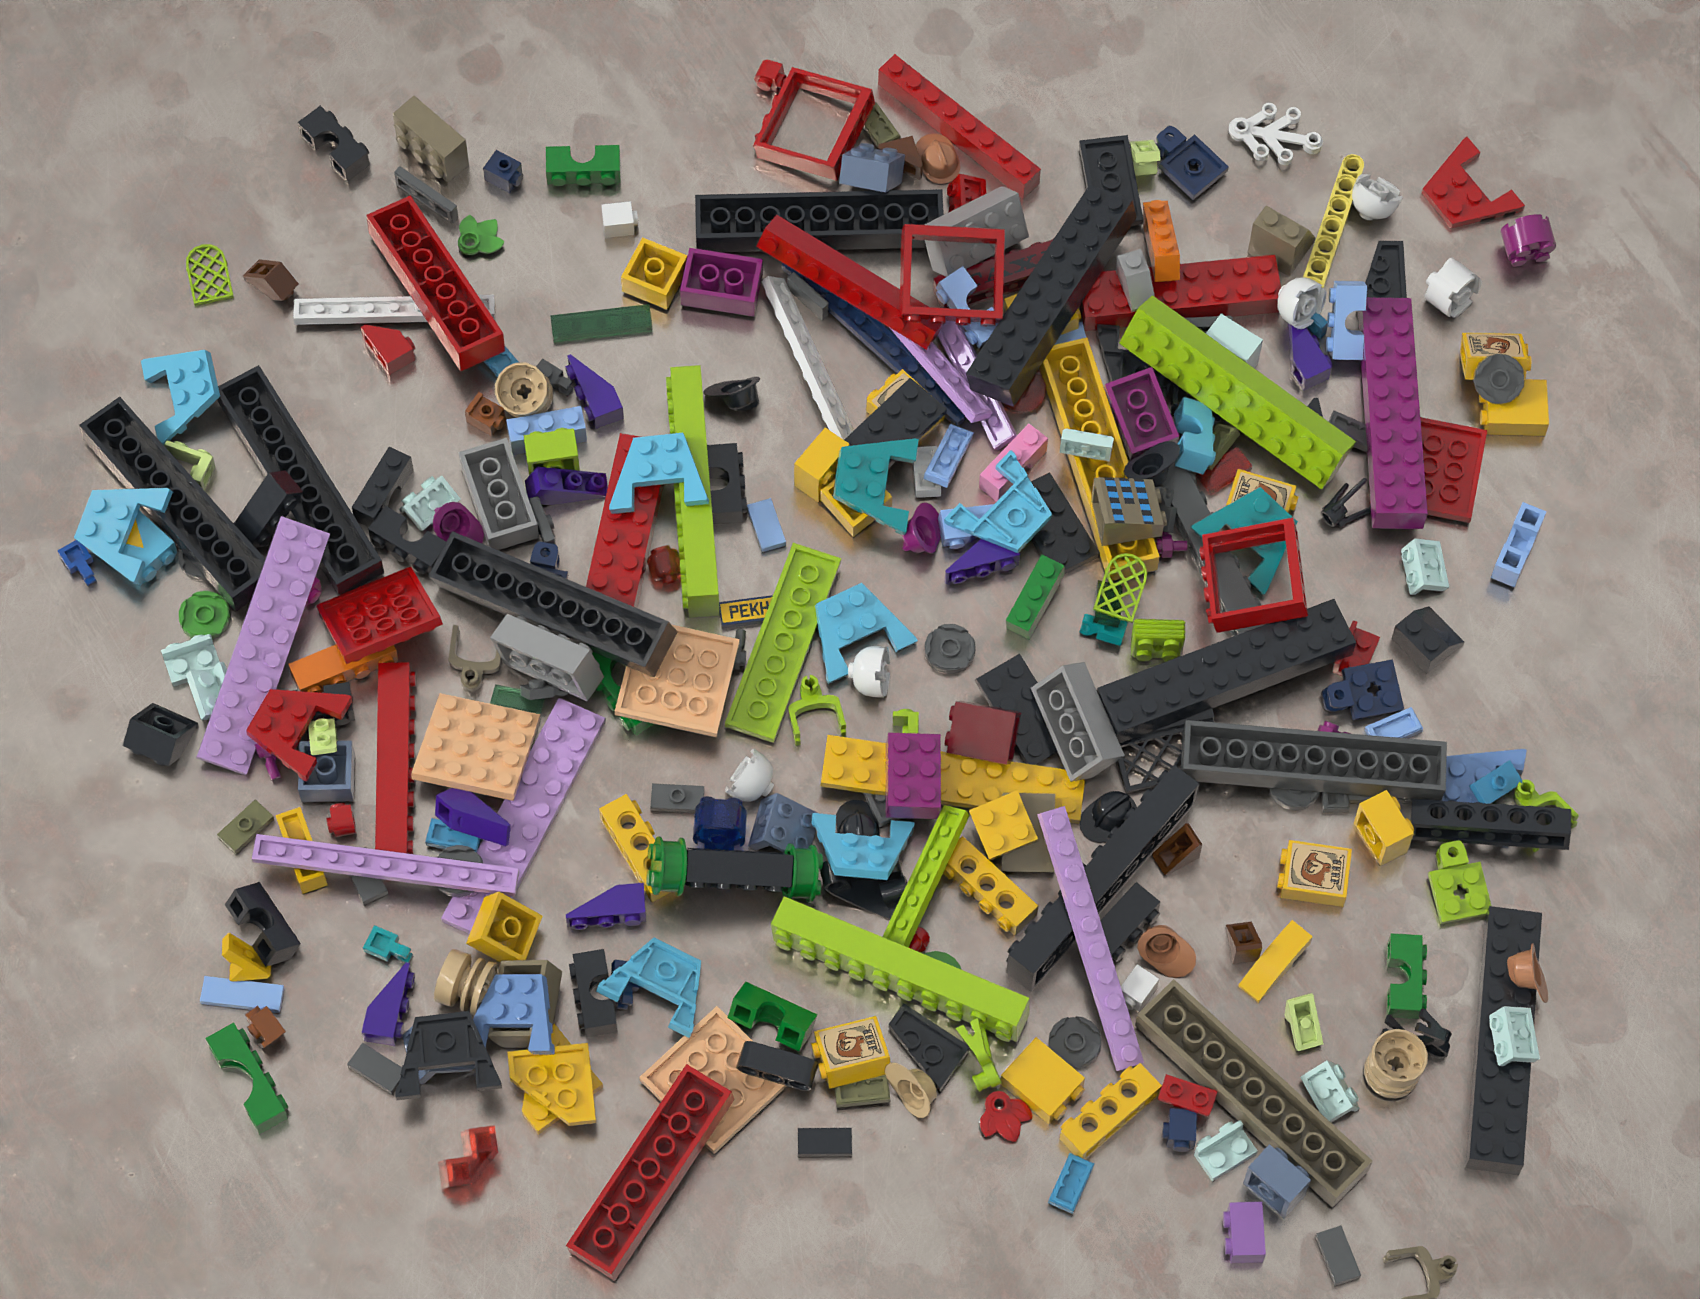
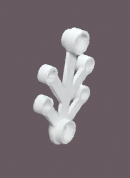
(1271, 134)

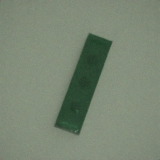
(601, 322)

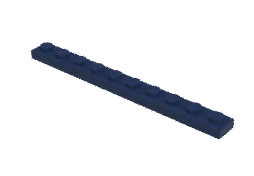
(883, 344)

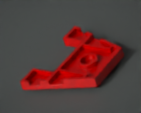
(1459, 197)
(284, 720)

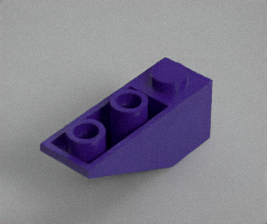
(1306, 359)
(598, 395)
(565, 486)
(981, 561)
(471, 816)
(615, 906)
(385, 1012)

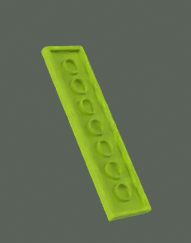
(782, 643)

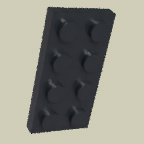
(1110, 167)
(901, 417)
(1063, 535)
(1010, 689)

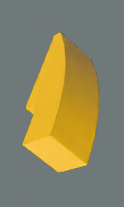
(293, 826)
(1275, 961)

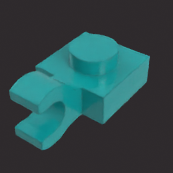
(1105, 633)
(384, 944)

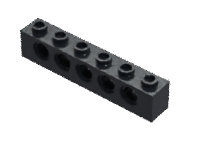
(1491, 824)

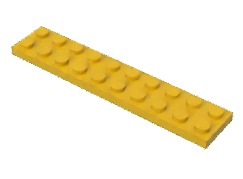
(964, 780)

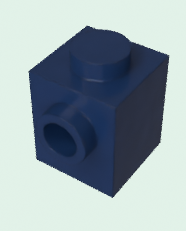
(503, 171)
(1180, 1129)

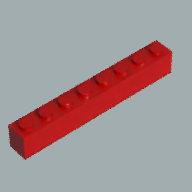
(959, 126)
(844, 278)
(394, 757)

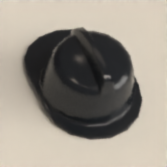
(736, 394)
(1153, 463)
(1104, 815)
(856, 818)

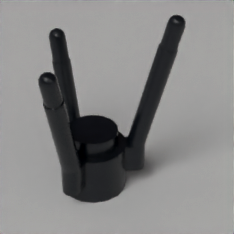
(1335, 511)

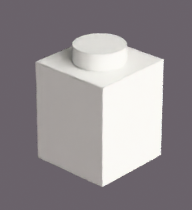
(619, 219)
(1139, 988)

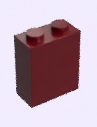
(982, 732)

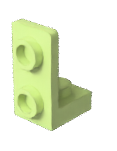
(201, 459)
(323, 736)

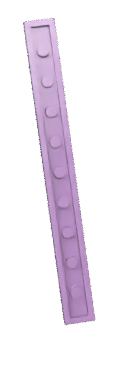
(385, 865)
(1090, 938)

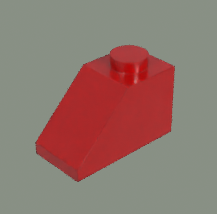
(389, 347)

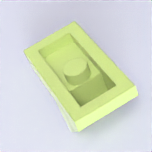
(1144, 157)
(1304, 1021)

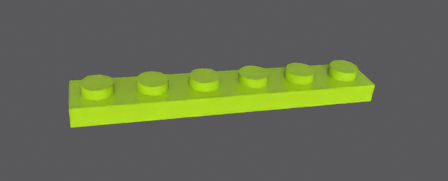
(926, 875)

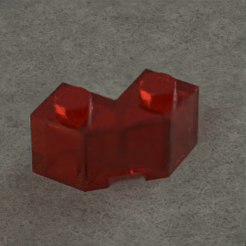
(478, 1150)

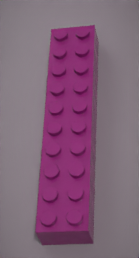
(1392, 415)

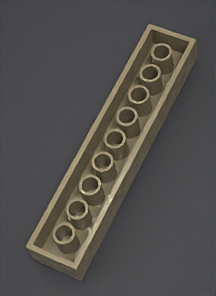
(1252, 1091)

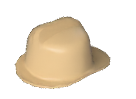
(913, 1087)

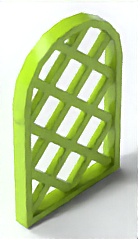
(207, 247)
(1112, 613)

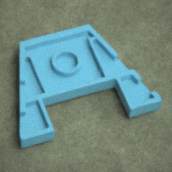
(191, 387)
(657, 462)
(1013, 517)
(110, 520)
(850, 618)
(858, 854)
(663, 972)

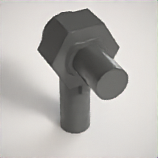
(741, 655)

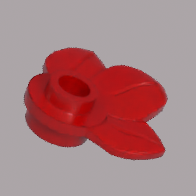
(1004, 1120)

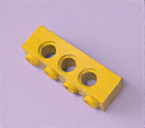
(613, 817)
(985, 872)
(1085, 1143)

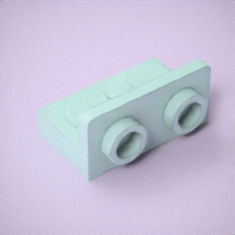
(1086, 444)
(421, 506)
(1424, 566)
(190, 655)
(206, 687)
(1514, 1035)
(1330, 1090)
(1224, 1150)

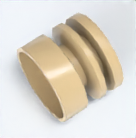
(511, 385)
(462, 981)
(1401, 1051)

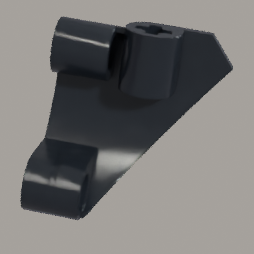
(869, 894)

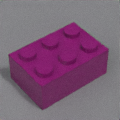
(721, 282)
(1140, 412)
(913, 775)

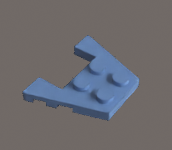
(1468, 768)
(518, 1003)

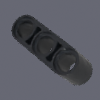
(777, 1065)

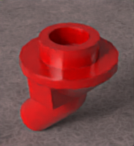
(920, 940)

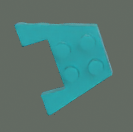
(863, 479)
(1250, 510)

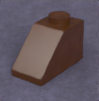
(271, 279)

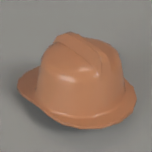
(938, 158)
(1166, 951)
(1527, 973)

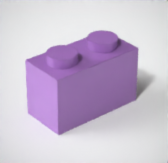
(1245, 1231)

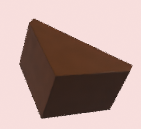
(912, 162)
(1178, 850)
(1243, 942)

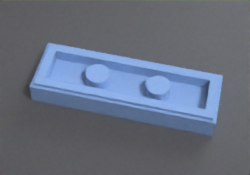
(948, 455)
(241, 994)

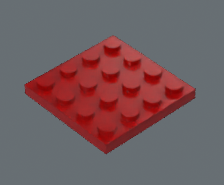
(1451, 467)
(379, 615)

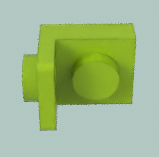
(907, 719)

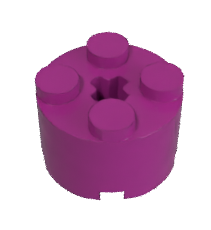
(1528, 239)

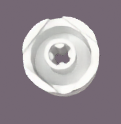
(1452, 288)

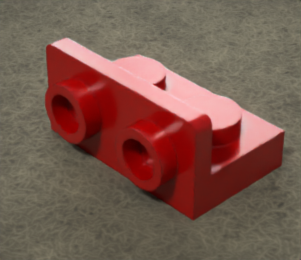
(964, 190)
(1363, 651)
(1187, 1095)

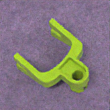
(813, 700)
(1532, 798)
(980, 1046)

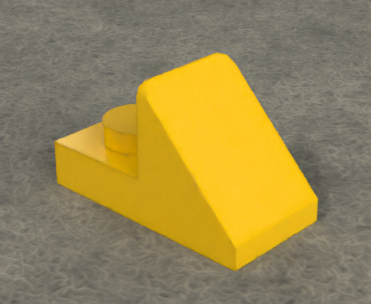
(243, 959)

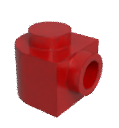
(770, 76)
(341, 820)

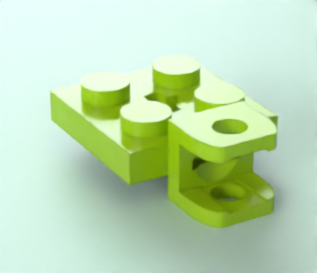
(1453, 873)

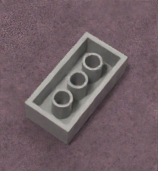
(993, 211)
(498, 494)
(547, 656)
(1077, 721)

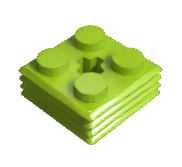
(1157, 639)

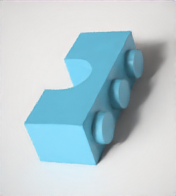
(1196, 444)

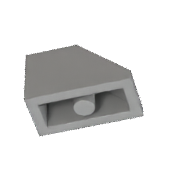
(1134, 278)

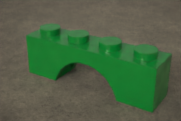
(612, 691)
(231, 1051)

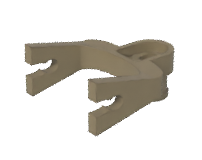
(469, 667)
(1432, 1268)

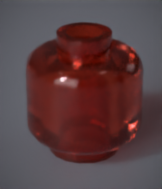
(664, 564)

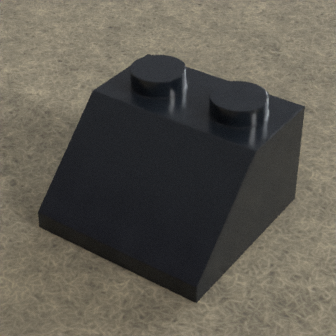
(1426, 638)
(159, 734)

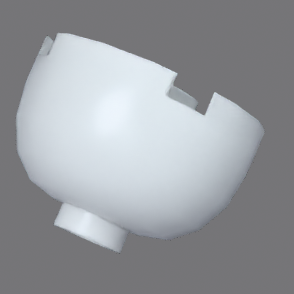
(1375, 198)
(1300, 301)
(870, 671)
(752, 778)

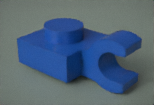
(77, 558)

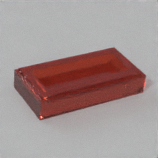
(1224, 470)

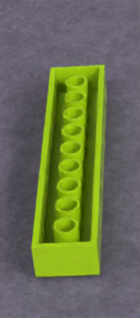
(1237, 392)
(694, 522)
(899, 969)

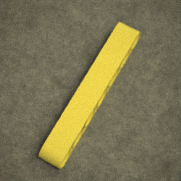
(1334, 220)

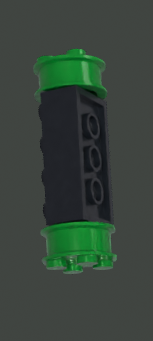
(790, 872)

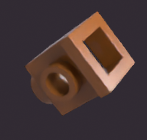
(489, 422)
(264, 1025)

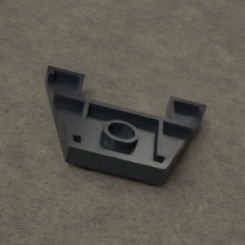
(1123, 362)
(444, 1043)

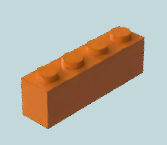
(1161, 241)
(329, 668)

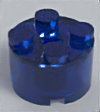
(720, 823)

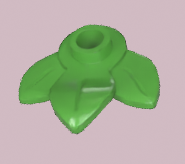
(481, 234)

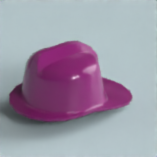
(456, 518)
(922, 530)

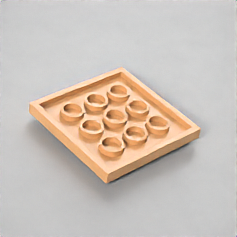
(687, 687)
(476, 746)
(715, 1053)

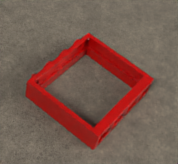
(797, 78)
(951, 234)
(1244, 538)

